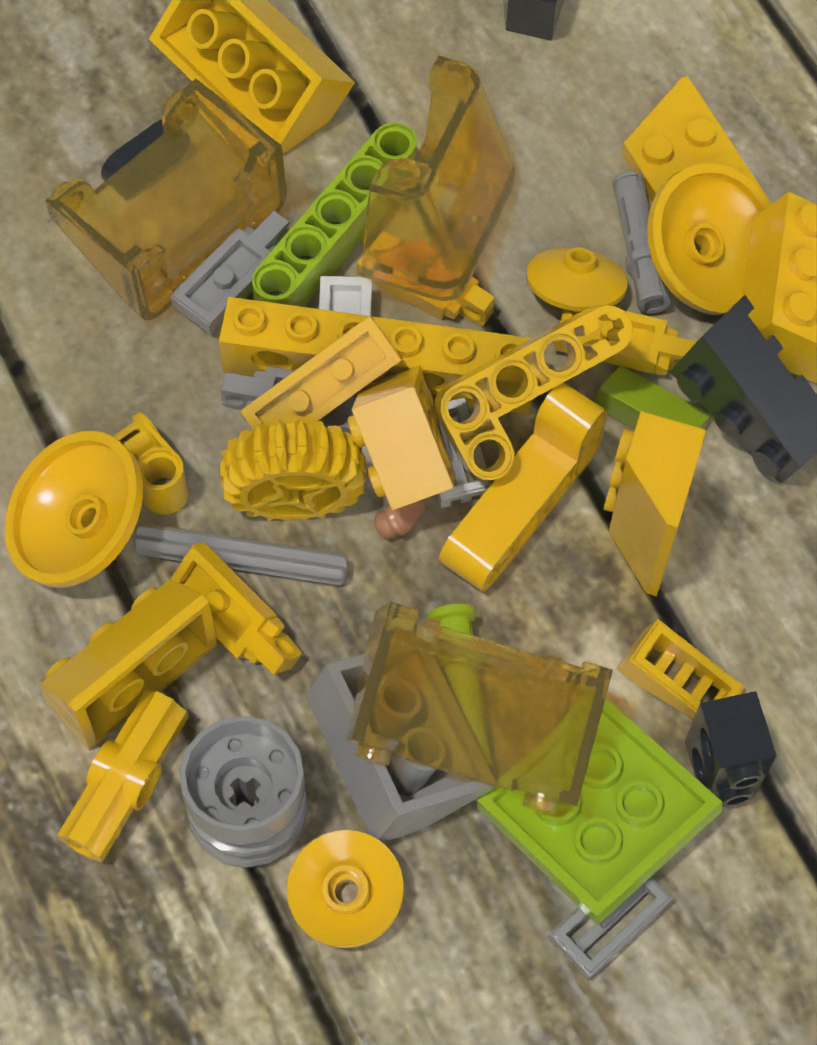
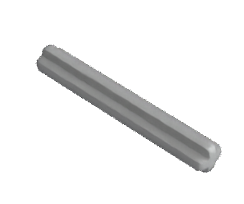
(244, 553)

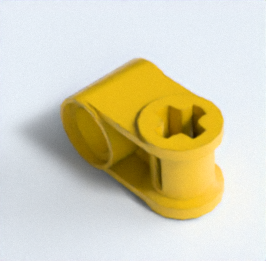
(156, 462)

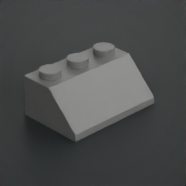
(389, 797)

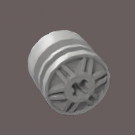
(247, 762)

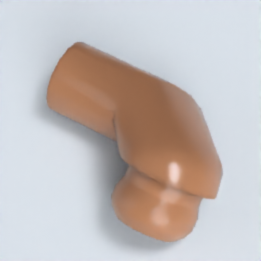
(398, 521)

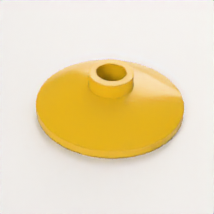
(576, 278)
(338, 860)

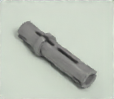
(634, 212)

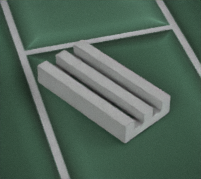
(576, 951)

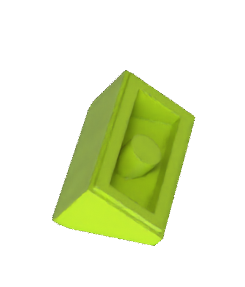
(628, 394)

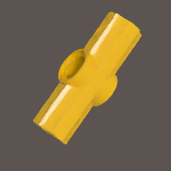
(123, 775)

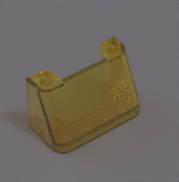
(174, 199)
(436, 218)
(476, 708)

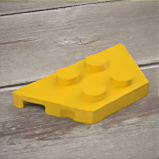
(679, 135)

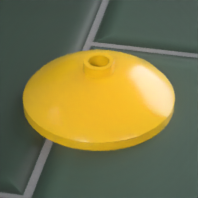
(717, 212)
(73, 509)

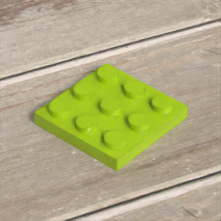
(627, 823)

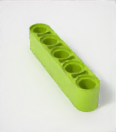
(327, 242)

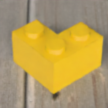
(402, 437)

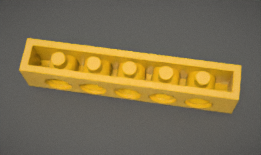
(288, 336)

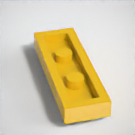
(326, 378)

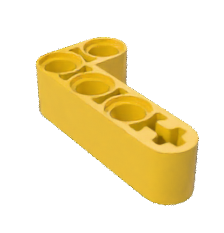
(535, 380)
(514, 506)

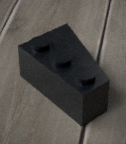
(752, 392)

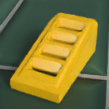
(675, 649)

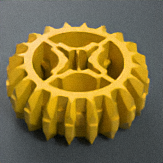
(292, 471)

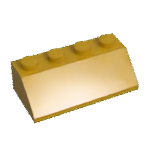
(254, 64)

